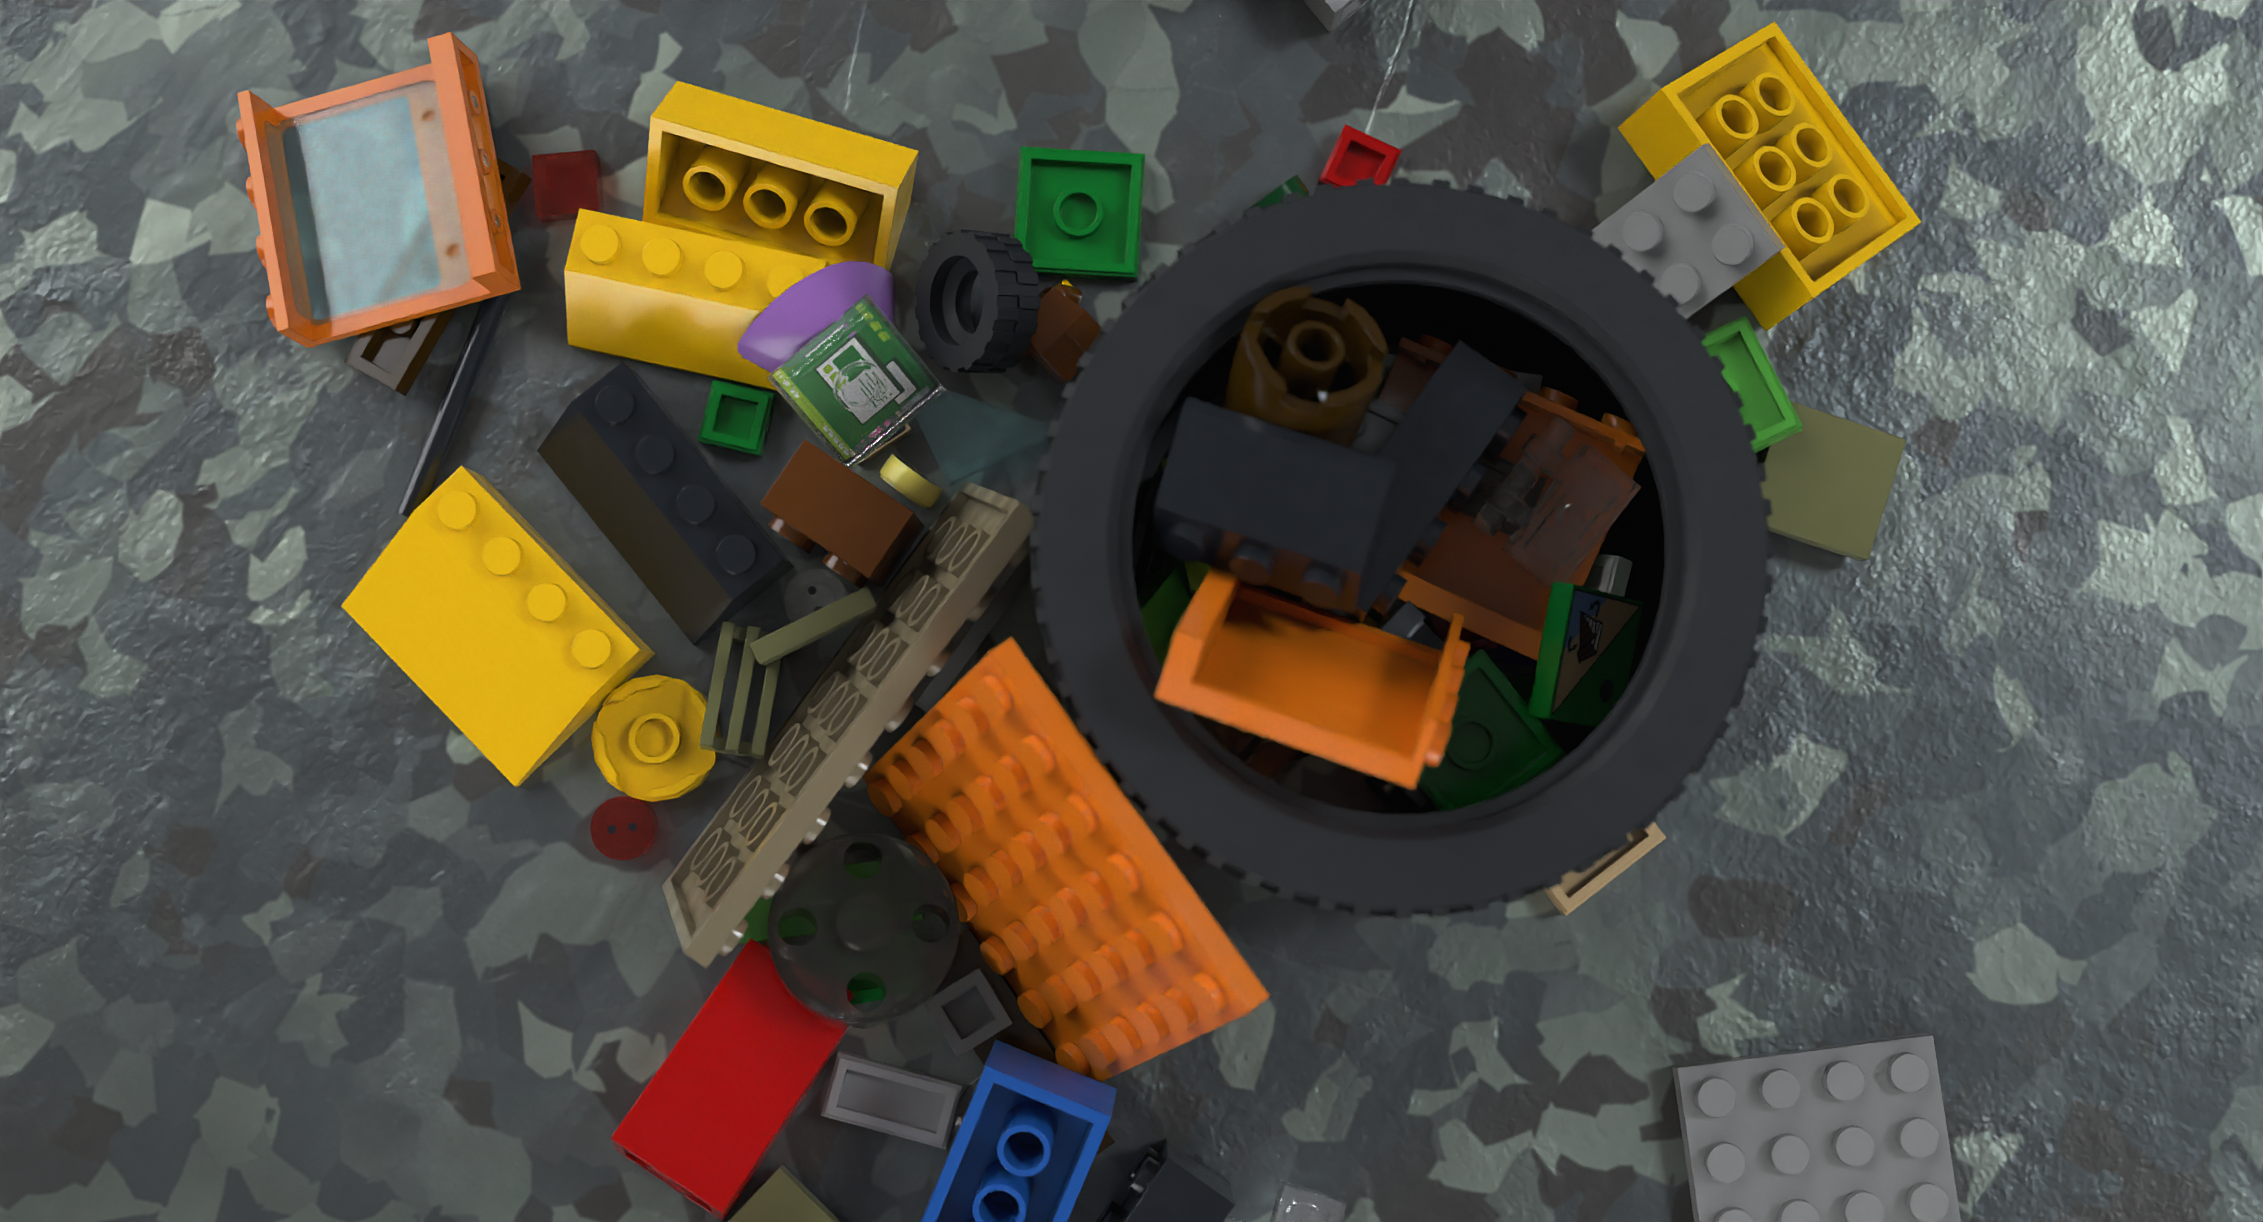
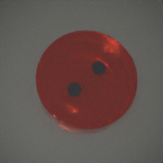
(624, 828)

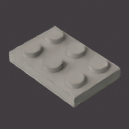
(1692, 231)

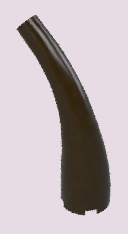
(1306, 371)

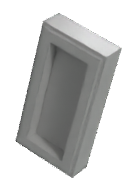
(892, 1099)

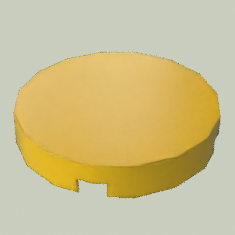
(652, 737)

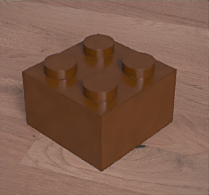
(842, 513)

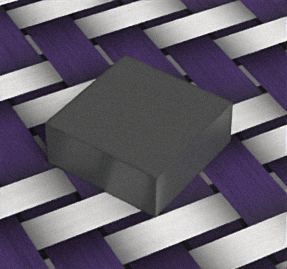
(969, 1011)

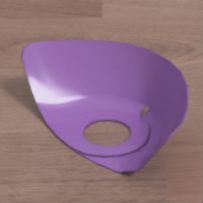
(811, 307)

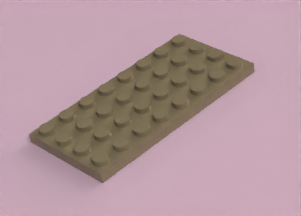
(842, 716)

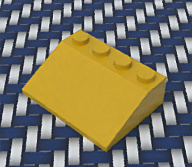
(1790, 158)
(494, 625)

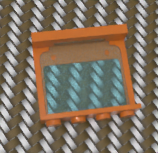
(378, 199)

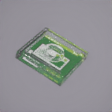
(856, 382)

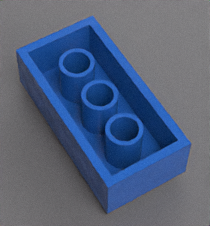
(1022, 1142)

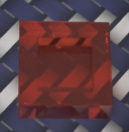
(567, 183)

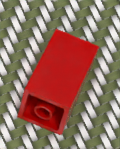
(729, 1085)

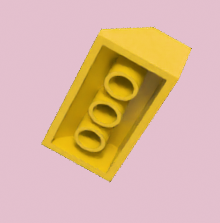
(775, 179)
(672, 294)

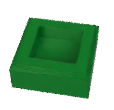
(737, 418)

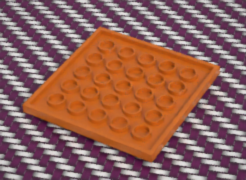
(1059, 874)

